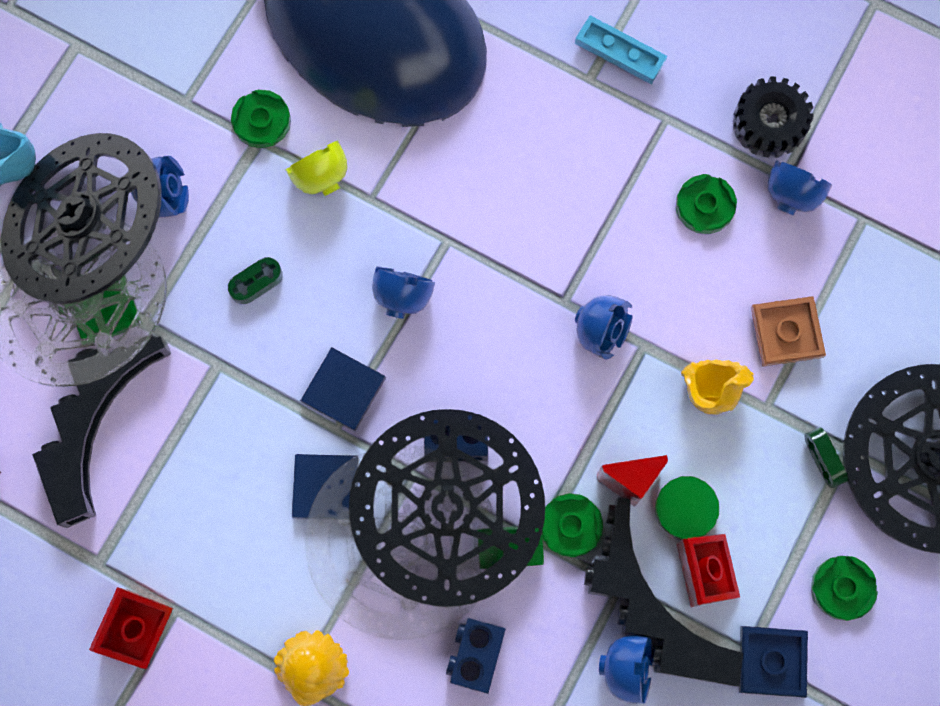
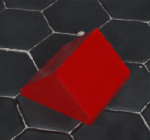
(632, 477)
(707, 569)
(131, 628)

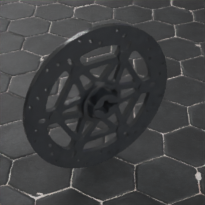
(81, 218)
(921, 456)
(447, 568)

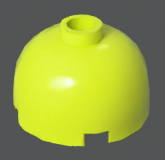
(320, 170)

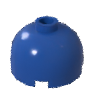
(796, 188)
(174, 195)
(401, 291)
(603, 324)
(628, 668)

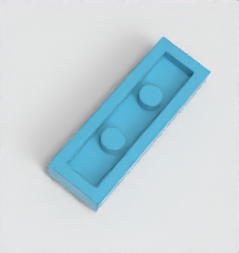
(620, 49)

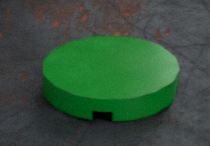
(261, 118)
(706, 204)
(687, 507)
(572, 525)
(844, 588)

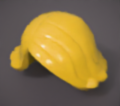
(716, 384)
(311, 667)

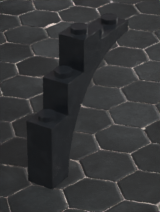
(66, 464)
(679, 650)

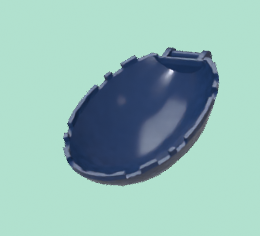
(384, 56)

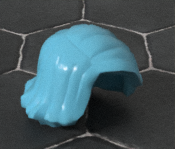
(16, 156)

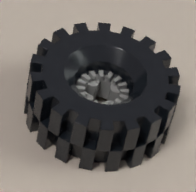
(770, 99)

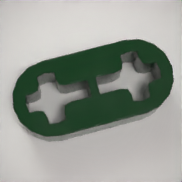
(251, 275)
(826, 457)

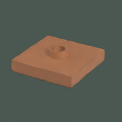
(788, 331)

